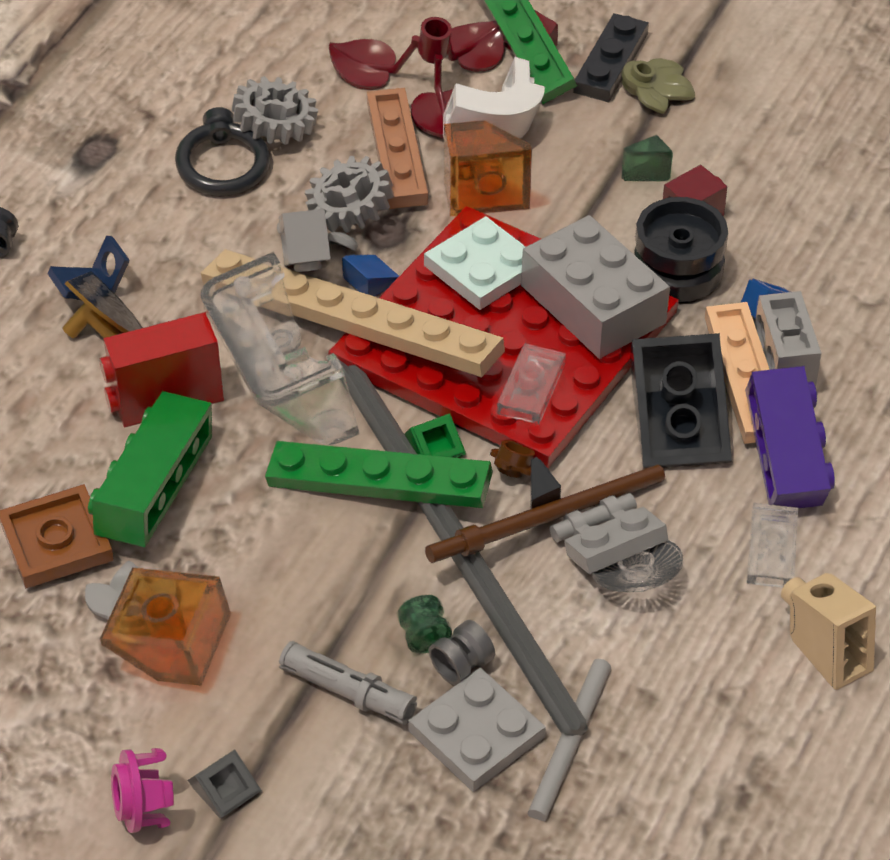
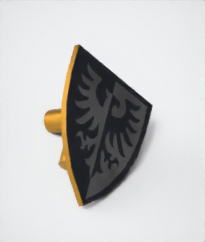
(100, 309)

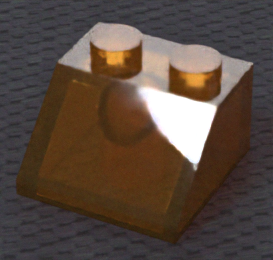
(485, 168)
(168, 624)

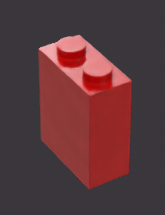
(164, 357)

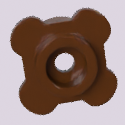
(513, 459)

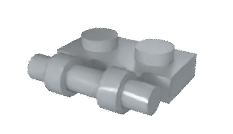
(609, 532)

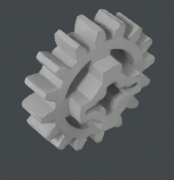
(274, 110)
(350, 193)

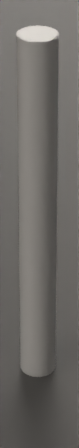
(568, 744)

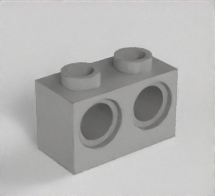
(304, 239)
(787, 333)

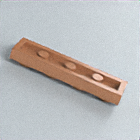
(397, 146)

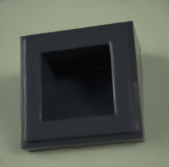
(543, 485)

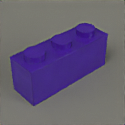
(789, 437)

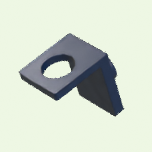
(61, 275)

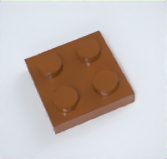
(54, 536)

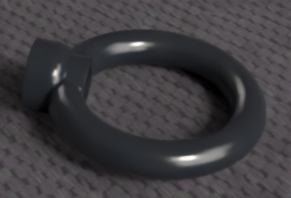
(219, 129)

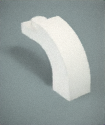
(508, 110)

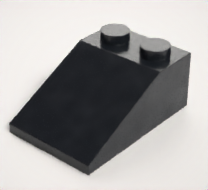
(680, 400)

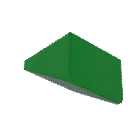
(436, 438)

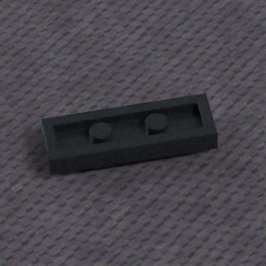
(605, 63)

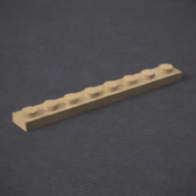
(379, 319)

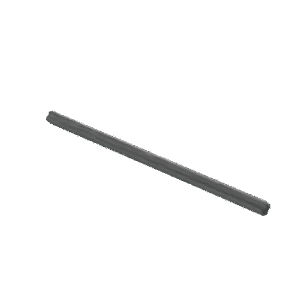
(474, 569)

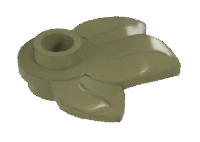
(657, 82)

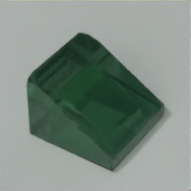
(647, 161)

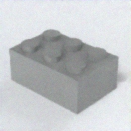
(594, 286)

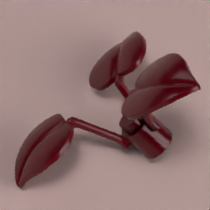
(369, 62)

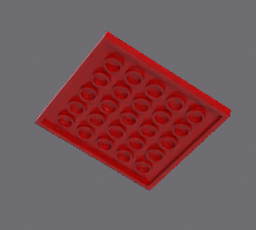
(472, 398)

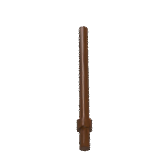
(474, 538)

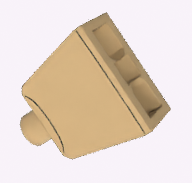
(832, 627)

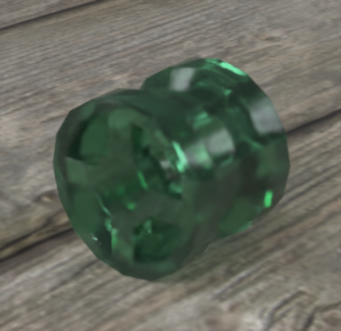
(423, 622)

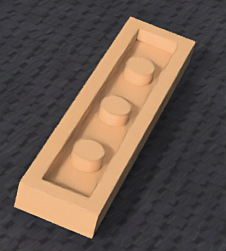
(740, 356)

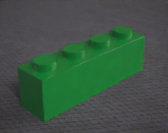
(151, 469)

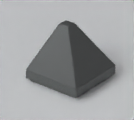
(225, 784)

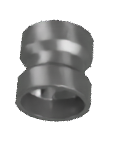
(461, 652)

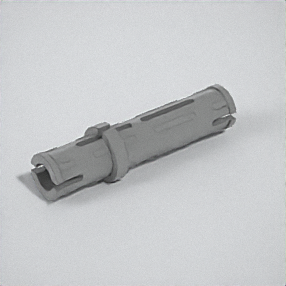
(362, 689)

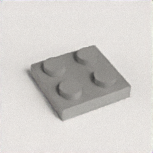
(476, 729)

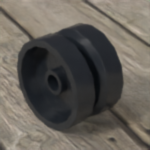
(683, 245)

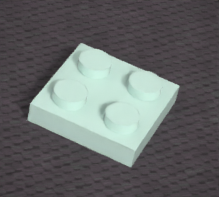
(478, 262)

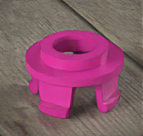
(140, 790)

